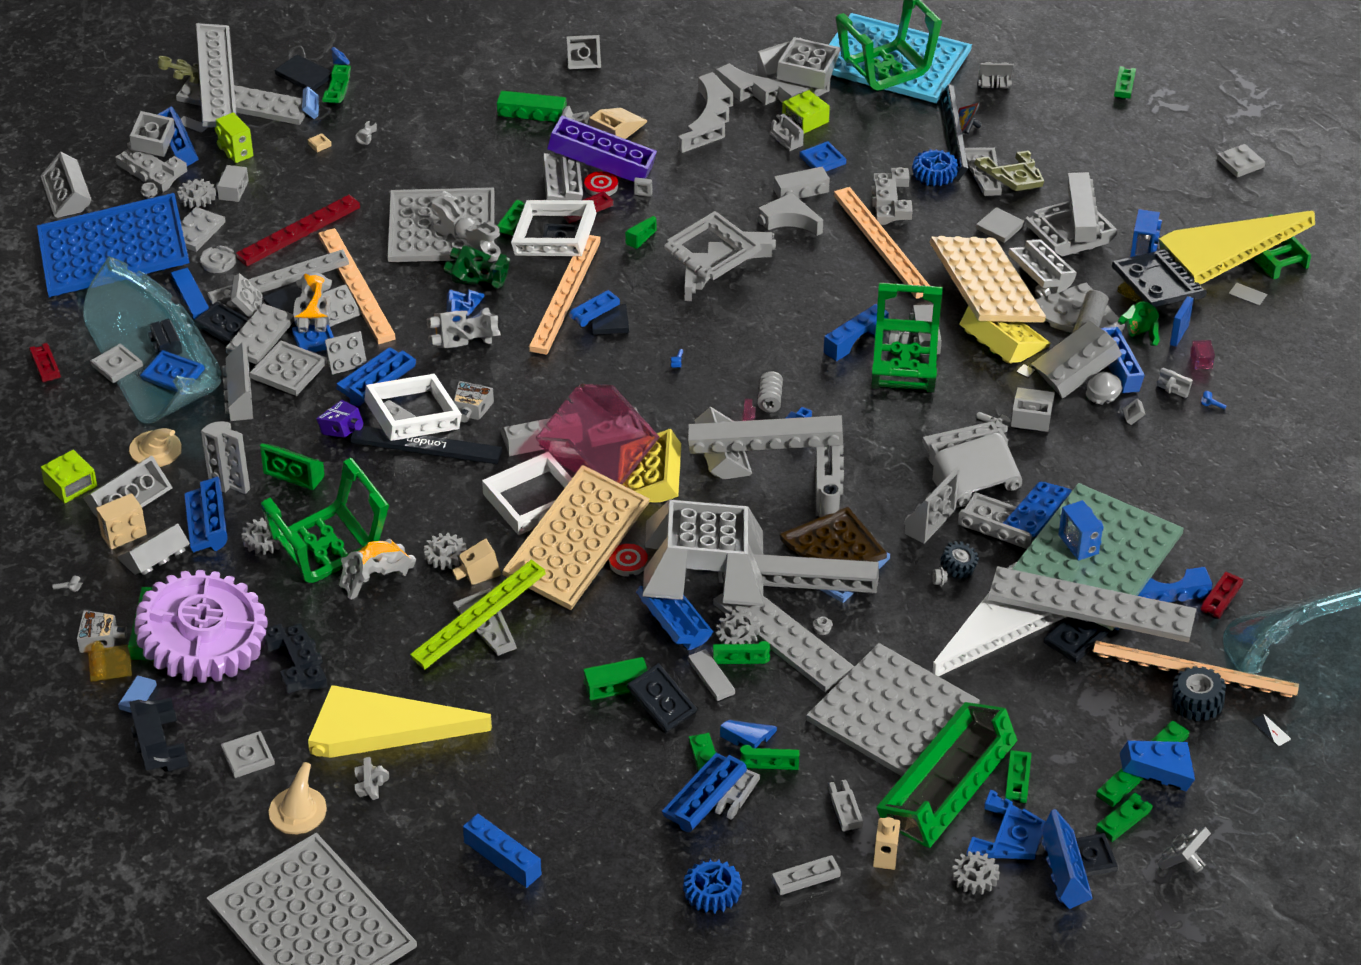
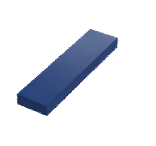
(190, 292)

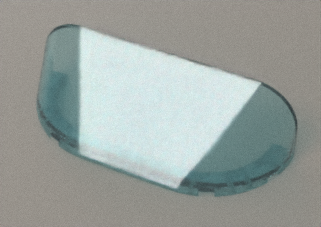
(120, 312)
(1251, 635)

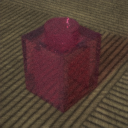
(1202, 354)

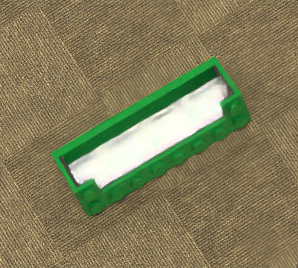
(949, 772)

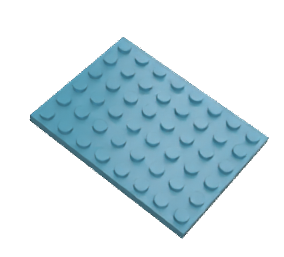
(945, 64)

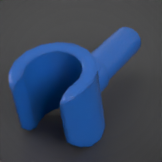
(676, 361)
(1207, 400)

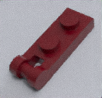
(45, 362)
(1222, 594)

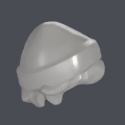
(1103, 388)

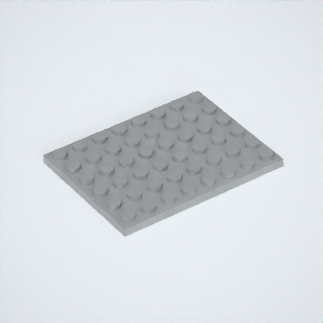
(310, 912)

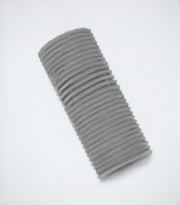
(1092, 309)

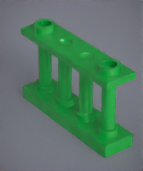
(1273, 266)

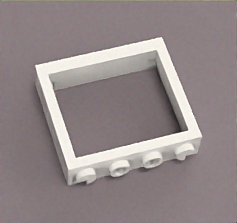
(554, 246)
(418, 425)
(516, 475)

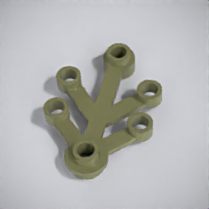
(182, 66)

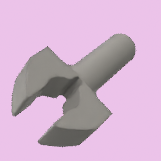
(1002, 422)

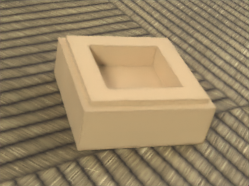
(319, 142)

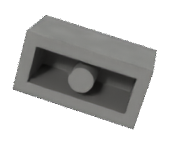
(232, 183)

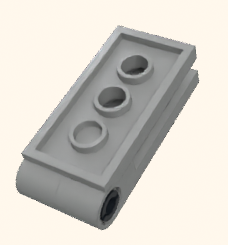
(828, 486)

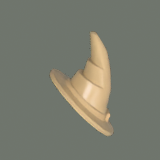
(158, 443)
(298, 807)

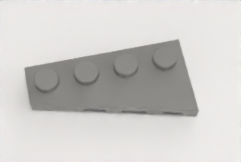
(988, 184)
(494, 630)

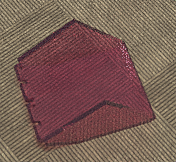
(598, 433)

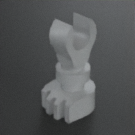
(364, 135)

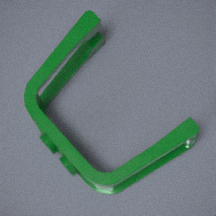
(869, 53)
(905, 366)
(299, 548)

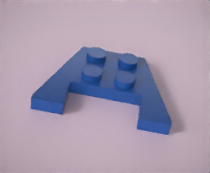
(1018, 834)

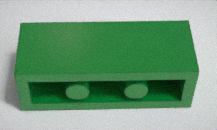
(612, 678)

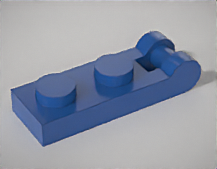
(594, 308)

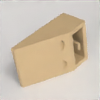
(616, 122)

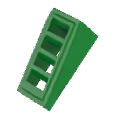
(640, 233)

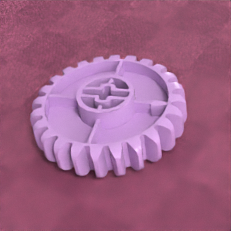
(200, 626)

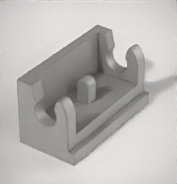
(787, 133)

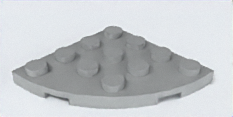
(1064, 307)

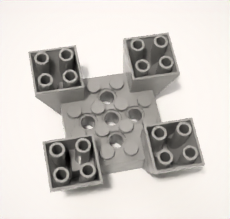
(704, 539)

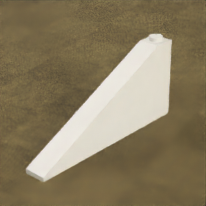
(989, 630)

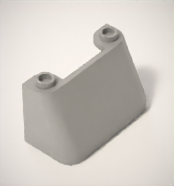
(981, 465)

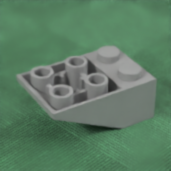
(1032, 409)

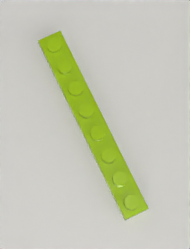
(477, 614)

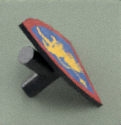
(967, 119)

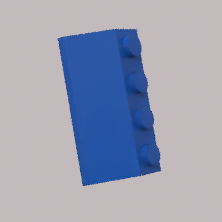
(1065, 861)

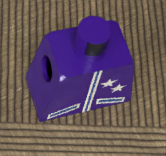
(340, 420)

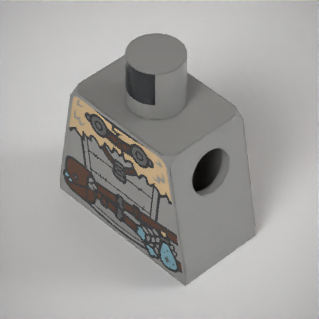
(473, 400)
(98, 627)

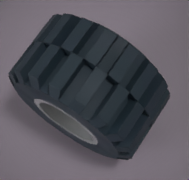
(1198, 693)

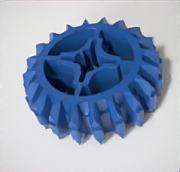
(935, 167)
(711, 880)

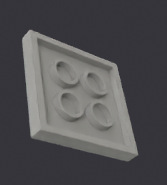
(288, 368)

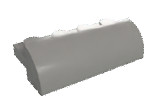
(562, 177)
(1043, 265)
(944, 440)
(225, 456)

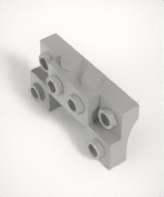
(150, 168)
(885, 196)

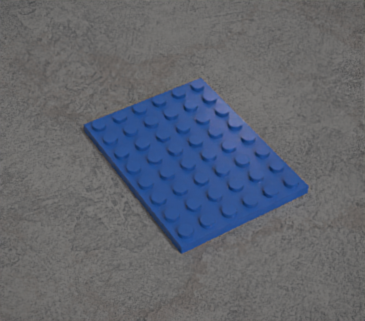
(138, 233)

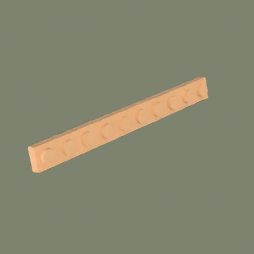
(880, 239)
(359, 289)
(563, 298)
(1166, 662)

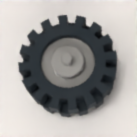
(959, 559)

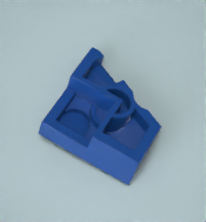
(463, 302)
(746, 733)

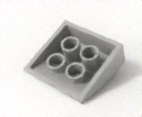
(808, 63)
(934, 509)

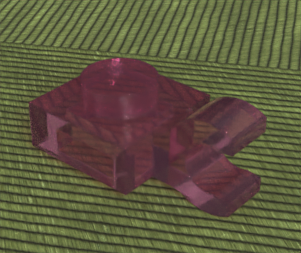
(749, 411)

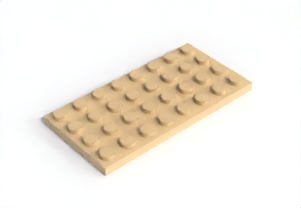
(987, 279)
(578, 535)

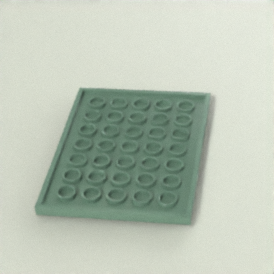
(1129, 550)

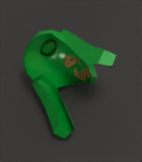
(1142, 317)

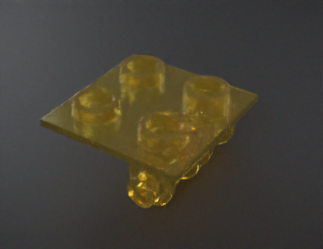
(109, 662)

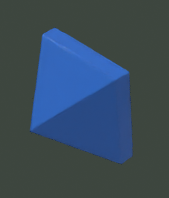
(339, 57)

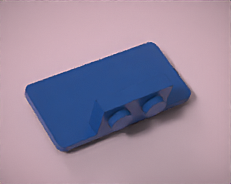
(1038, 507)

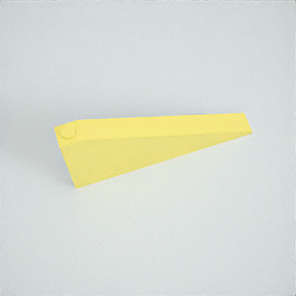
(1219, 247)
(370, 721)

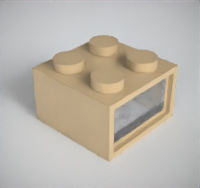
(121, 521)

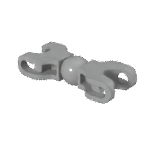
(454, 222)

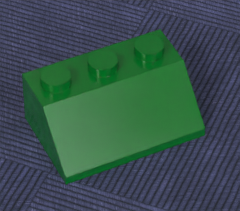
(291, 466)

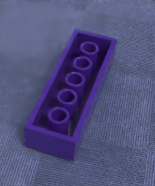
(601, 149)

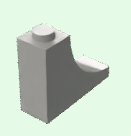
(789, 212)

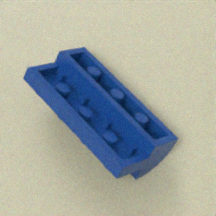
(383, 368)
(206, 516)
(678, 619)
(704, 791)

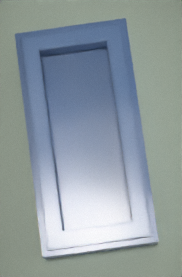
(310, 102)
(139, 689)

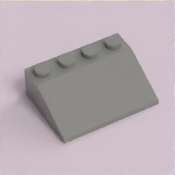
(1077, 358)

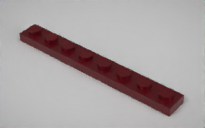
(297, 230)

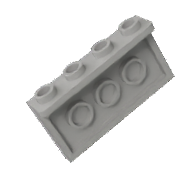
(987, 517)

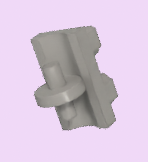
(1174, 382)
(372, 777)

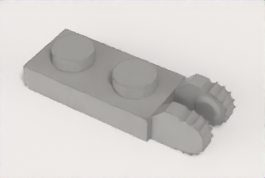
(738, 794)
(845, 806)

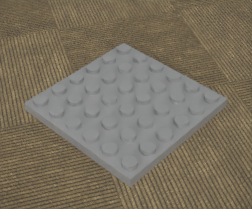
(412, 219)
(888, 708)

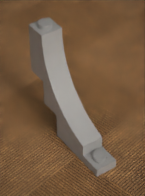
(764, 89)
(712, 121)
(719, 252)

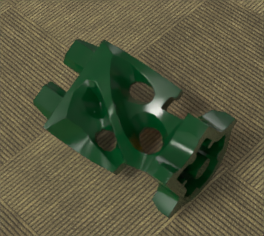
(466, 265)

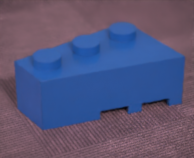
(1159, 760)

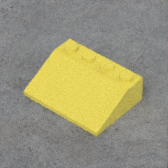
(1009, 339)
(659, 470)

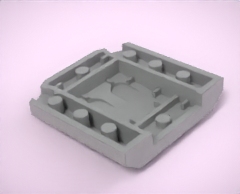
(1055, 229)

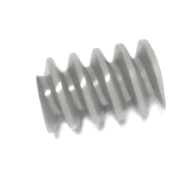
(770, 391)

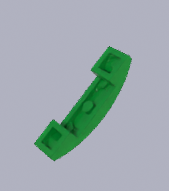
(338, 84)

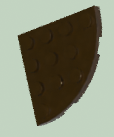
(834, 537)

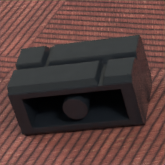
(165, 337)

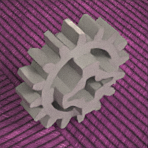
(196, 193)
(258, 538)
(444, 550)
(737, 628)
(975, 872)

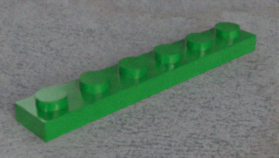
(1122, 783)

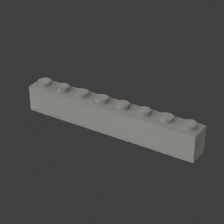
(765, 434)
(817, 573)

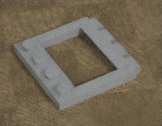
(725, 230)

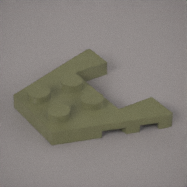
(1016, 176)

